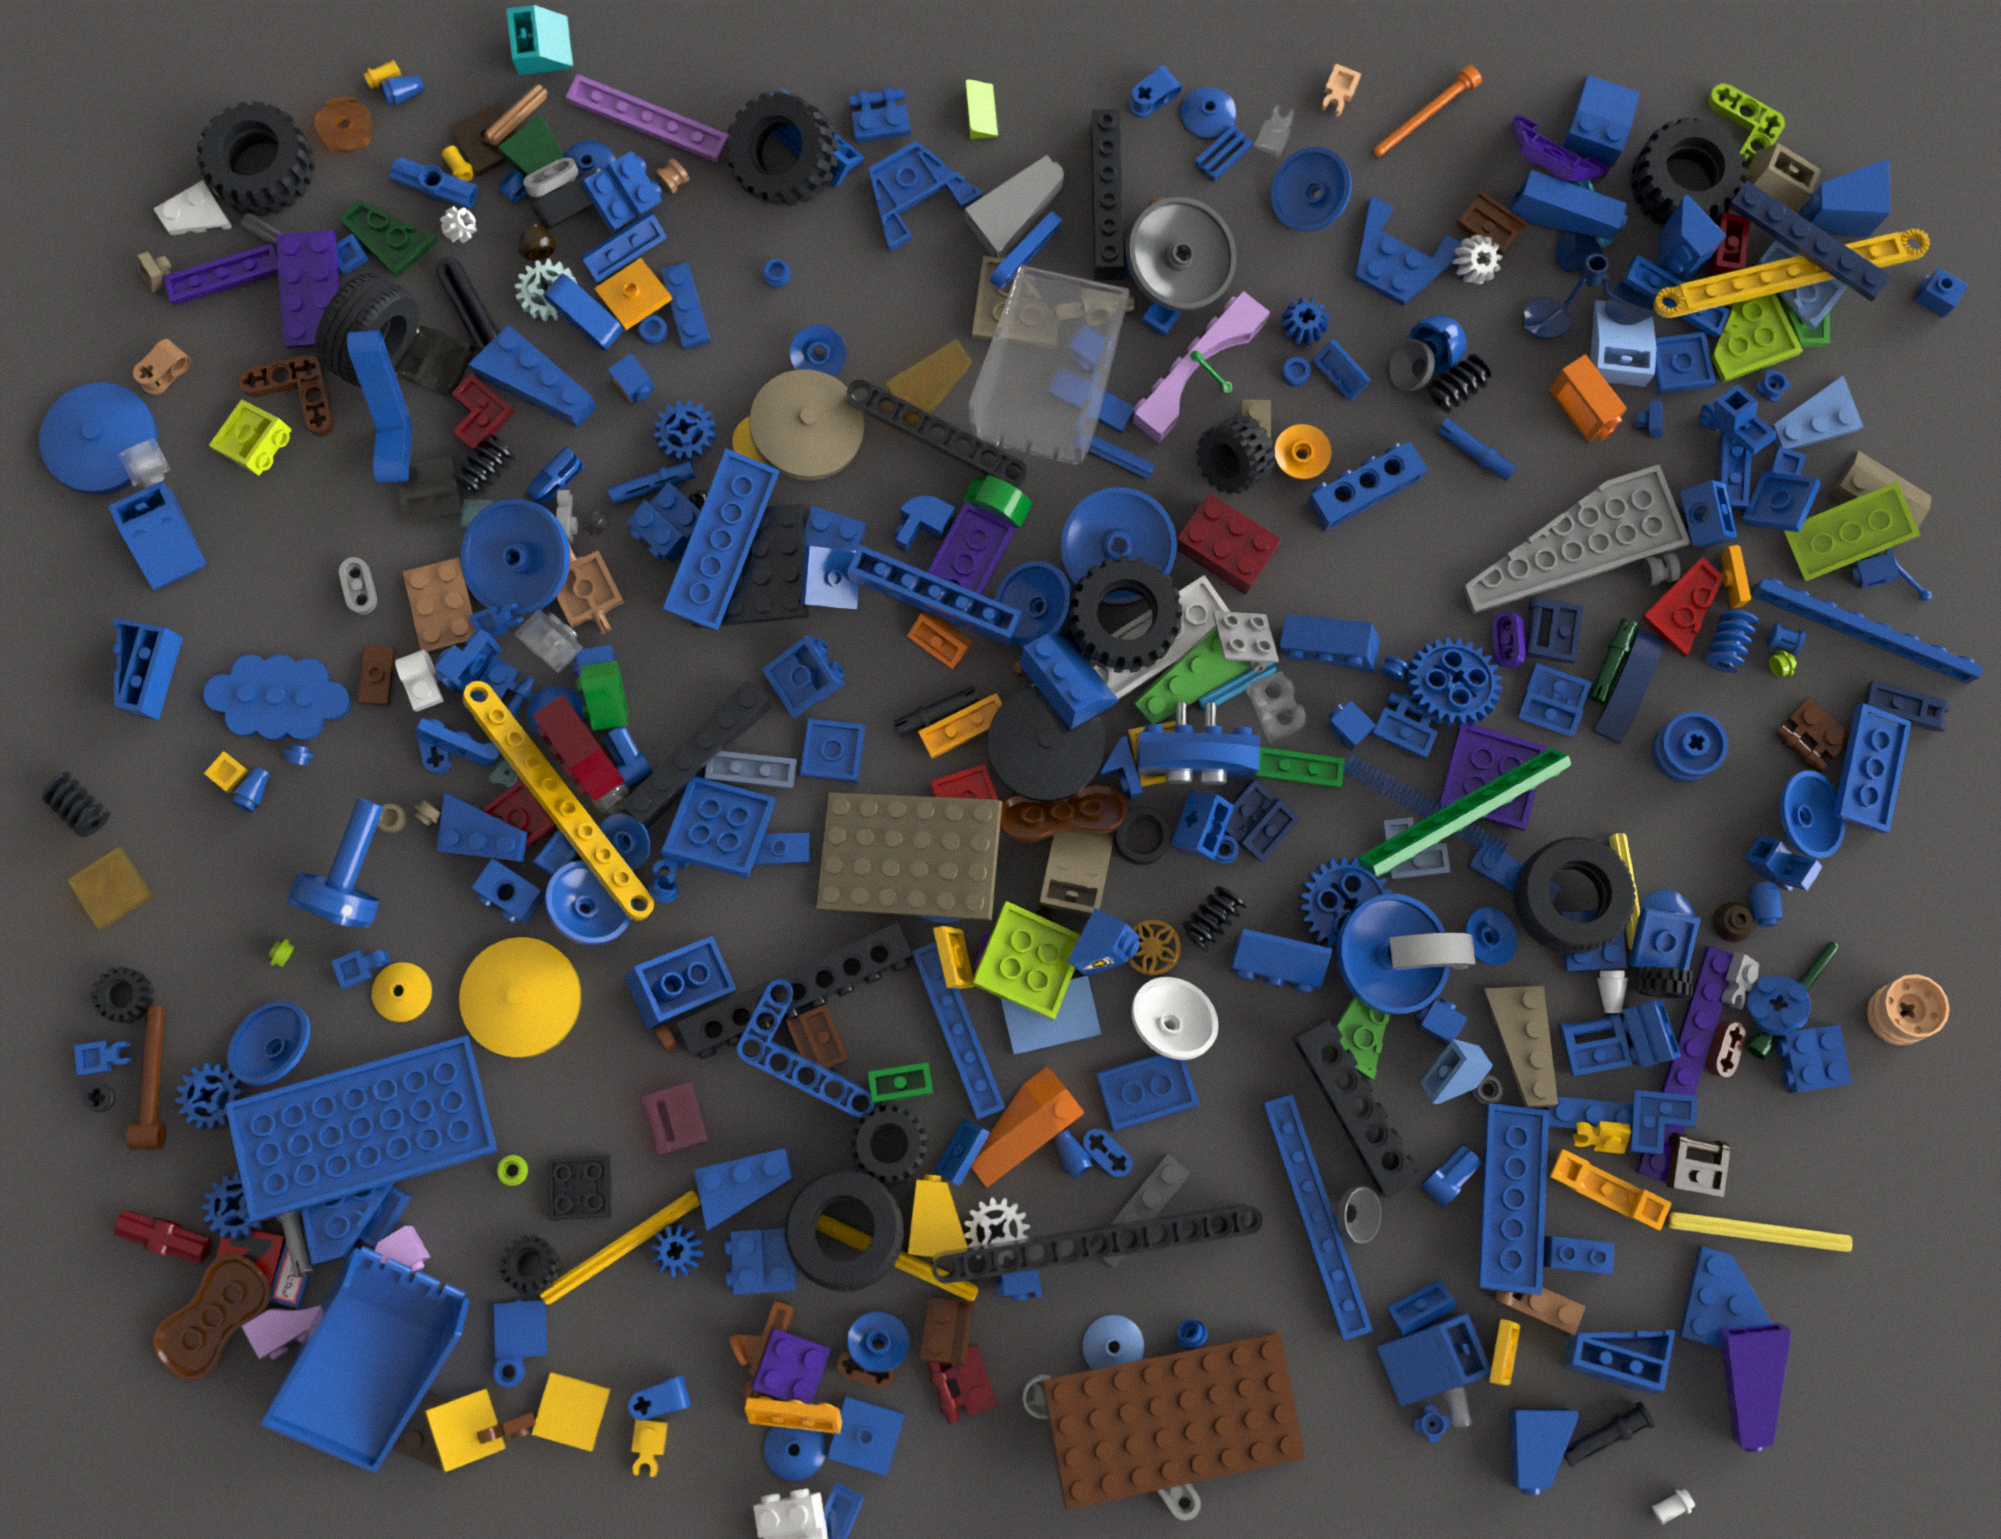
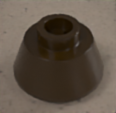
(536, 243)
(1733, 922)

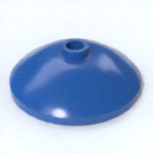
(1300, 179)
(1028, 589)
(1808, 817)
(578, 887)
(268, 1043)

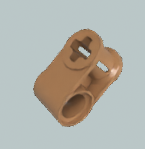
(161, 365)

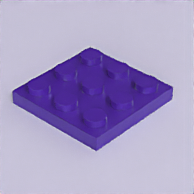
(1482, 757)

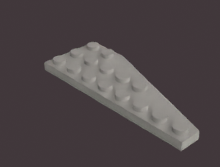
(1602, 532)

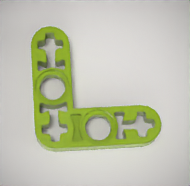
(1755, 124)

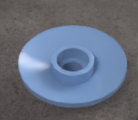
(1110, 1329)

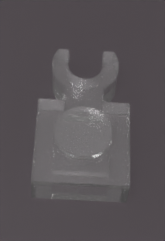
(1274, 134)

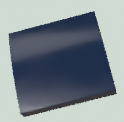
(1259, 820)

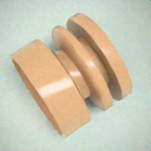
(1924, 1009)

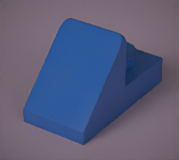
(1122, 762)

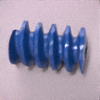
(1729, 638)

